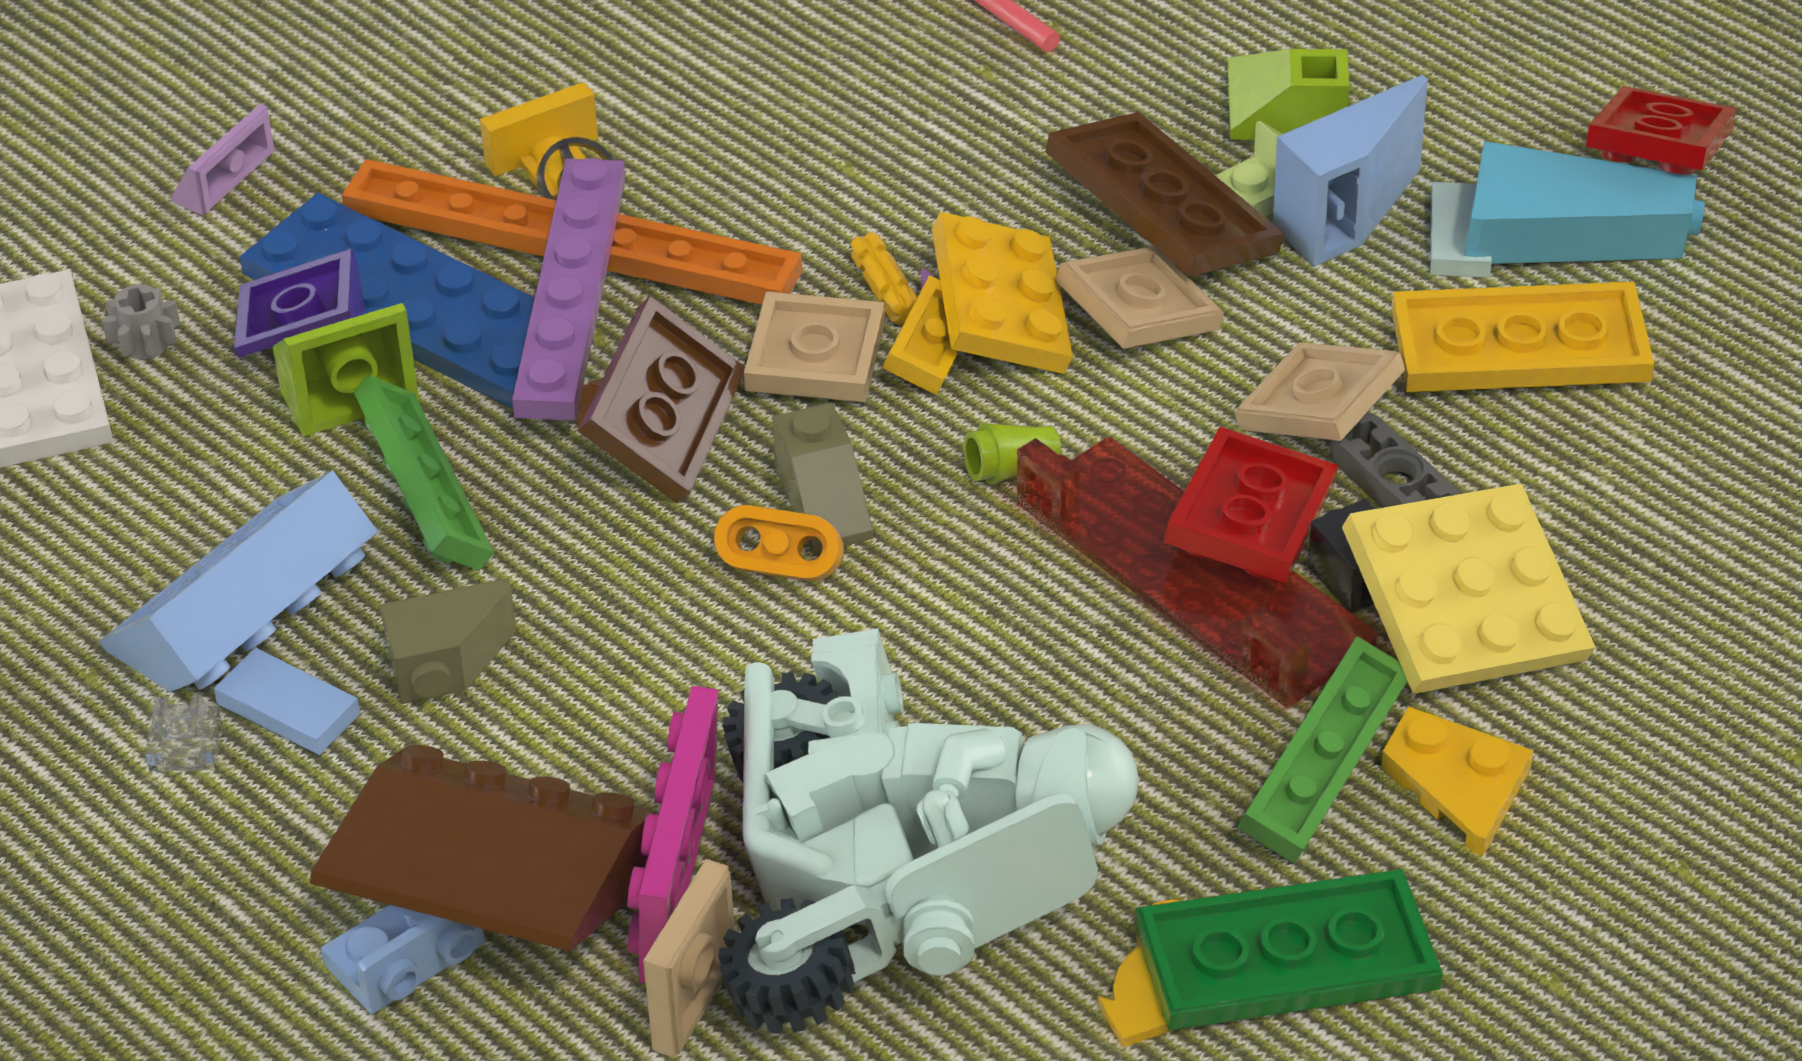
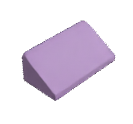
(226, 163)

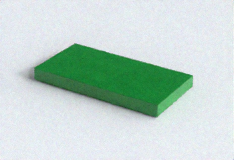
(1287, 949)

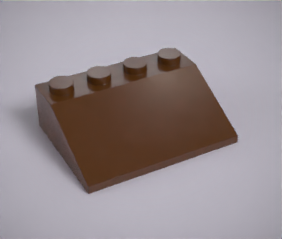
(486, 848)

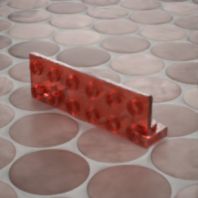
(1117, 516)

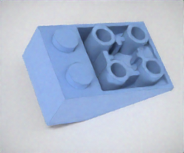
(1348, 171)

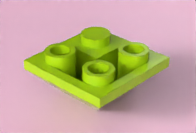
(1285, 89)

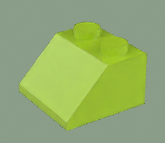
(329, 363)

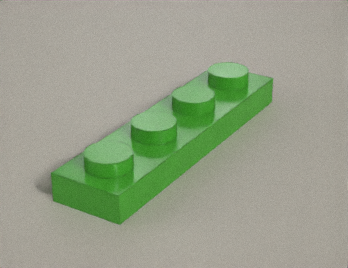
(423, 474)
(1324, 750)

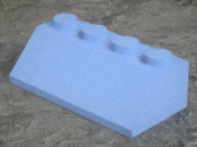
(244, 585)

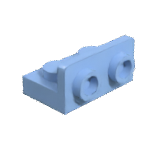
(396, 953)

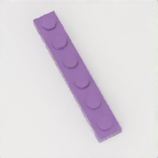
(569, 290)

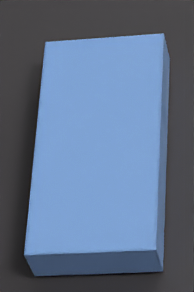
(287, 701)

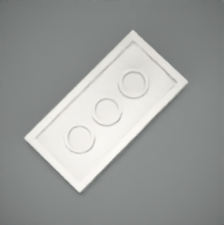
(46, 372)

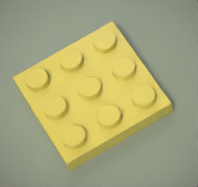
(1467, 588)

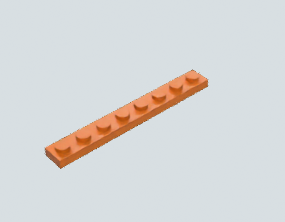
(524, 222)

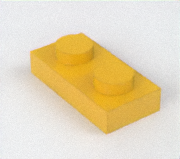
(923, 345)

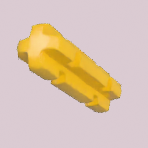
(883, 276)

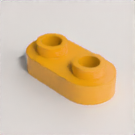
(780, 543)

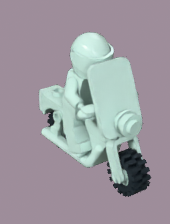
(897, 829)

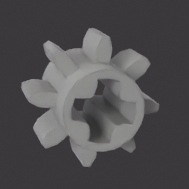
(141, 322)

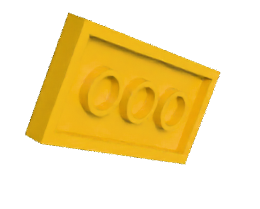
(1521, 336)

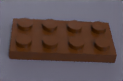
(1164, 193)

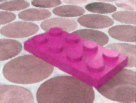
(676, 832)

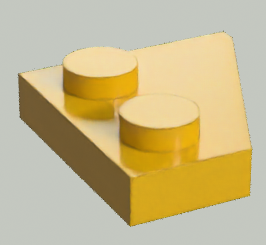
(1457, 772)

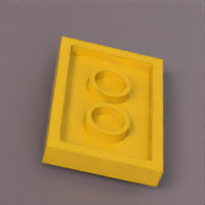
(1001, 292)

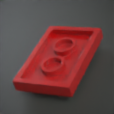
(1660, 128)
(1251, 505)

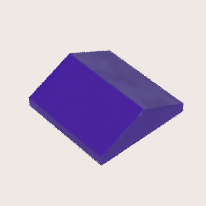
(297, 301)

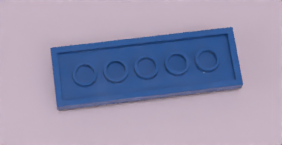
(456, 314)

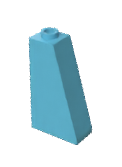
(1577, 209)

